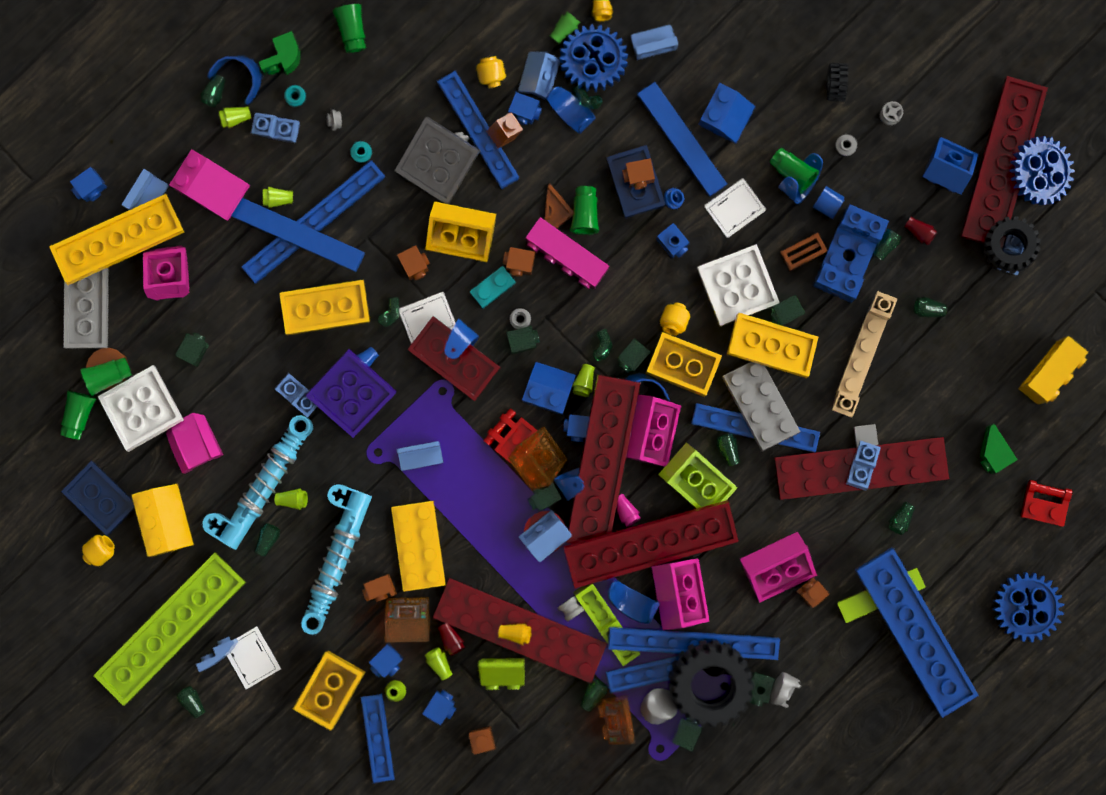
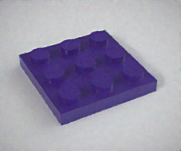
(351, 393)

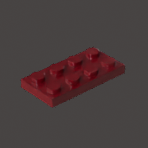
(468, 372)

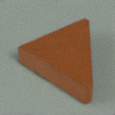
(557, 209)

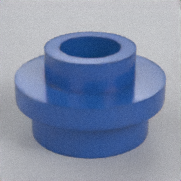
(673, 198)

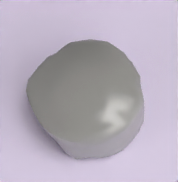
(783, 689)
(658, 706)

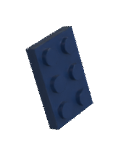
(634, 200)
(99, 498)

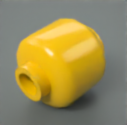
(491, 71)
(674, 318)
(98, 550)

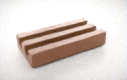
(787, 260)

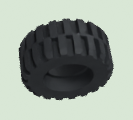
(711, 710)

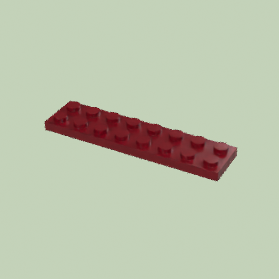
(1012, 125)
(603, 457)
(828, 470)
(650, 544)
(549, 641)

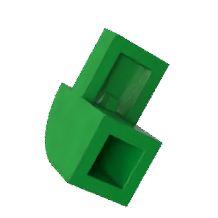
(287, 57)

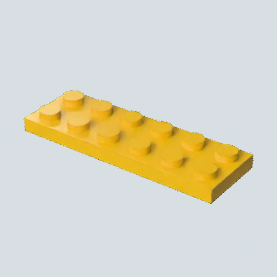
(116, 239)

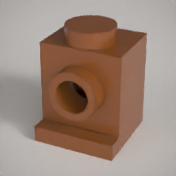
(379, 588)
(812, 592)

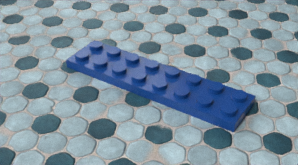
(916, 632)

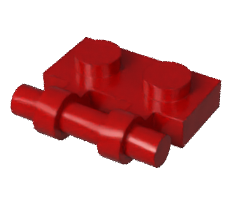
(517, 434)

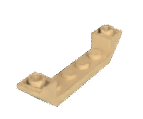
(863, 353)

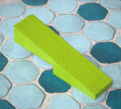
(862, 603)
(602, 618)

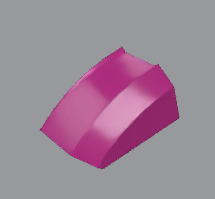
(165, 273)
(193, 442)

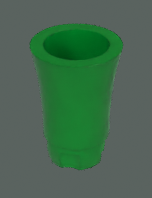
(351, 27)
(791, 166)
(585, 211)
(105, 375)
(76, 414)

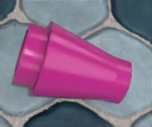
(627, 512)

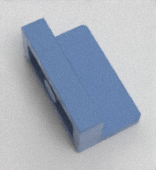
(654, 42)
(539, 74)
(144, 190)
(420, 456)
(545, 536)

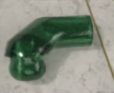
(391, 315)

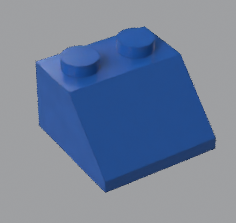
(727, 113)
(950, 166)
(548, 388)

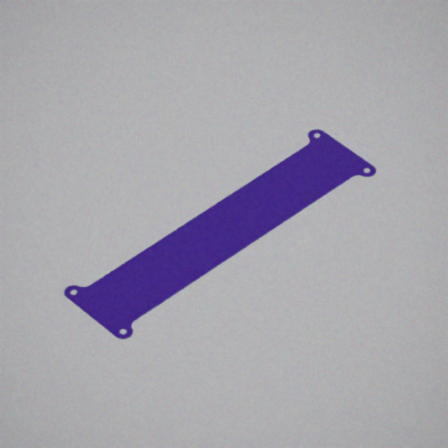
(491, 511)

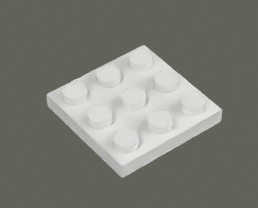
(738, 284)
(140, 408)

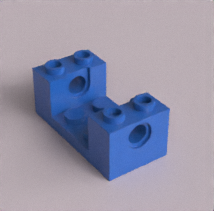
(856, 232)

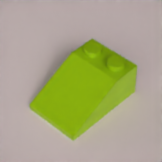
(696, 478)
(502, 672)

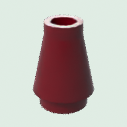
(922, 231)
(451, 640)

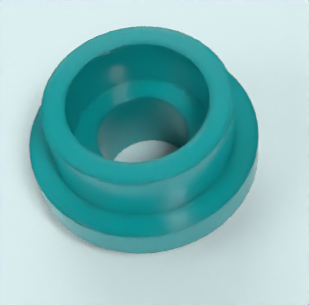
(295, 89)
(361, 158)

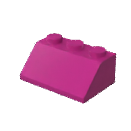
(653, 430)
(778, 567)
(680, 594)

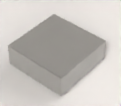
(866, 434)

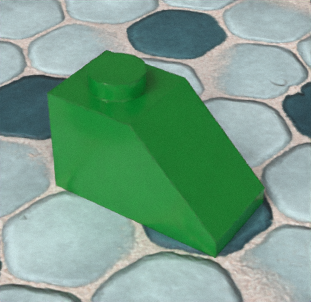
(995, 451)

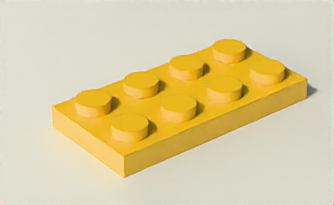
(324, 307)
(772, 345)
(418, 546)

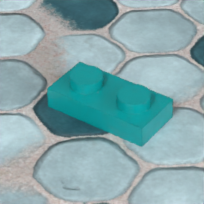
(492, 287)

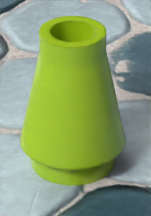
(233, 116)
(276, 197)
(584, 382)
(294, 499)
(438, 662)
(399, 686)

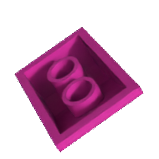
(209, 185)

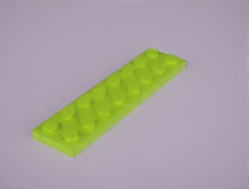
(169, 629)

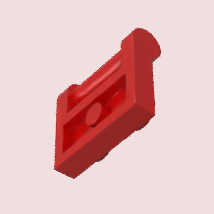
(1044, 510)

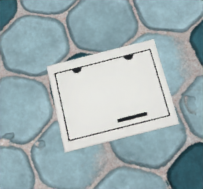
(735, 208)
(419, 313)
(252, 658)

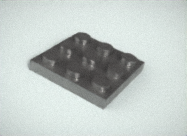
(437, 160)

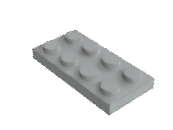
(86, 312)
(761, 405)

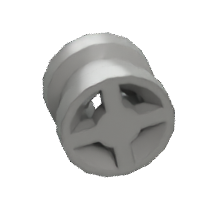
(895, 110)
(570, 608)

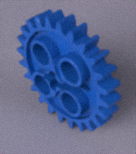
(577, 67)
(1042, 170)
(1008, 608)

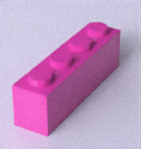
(567, 253)

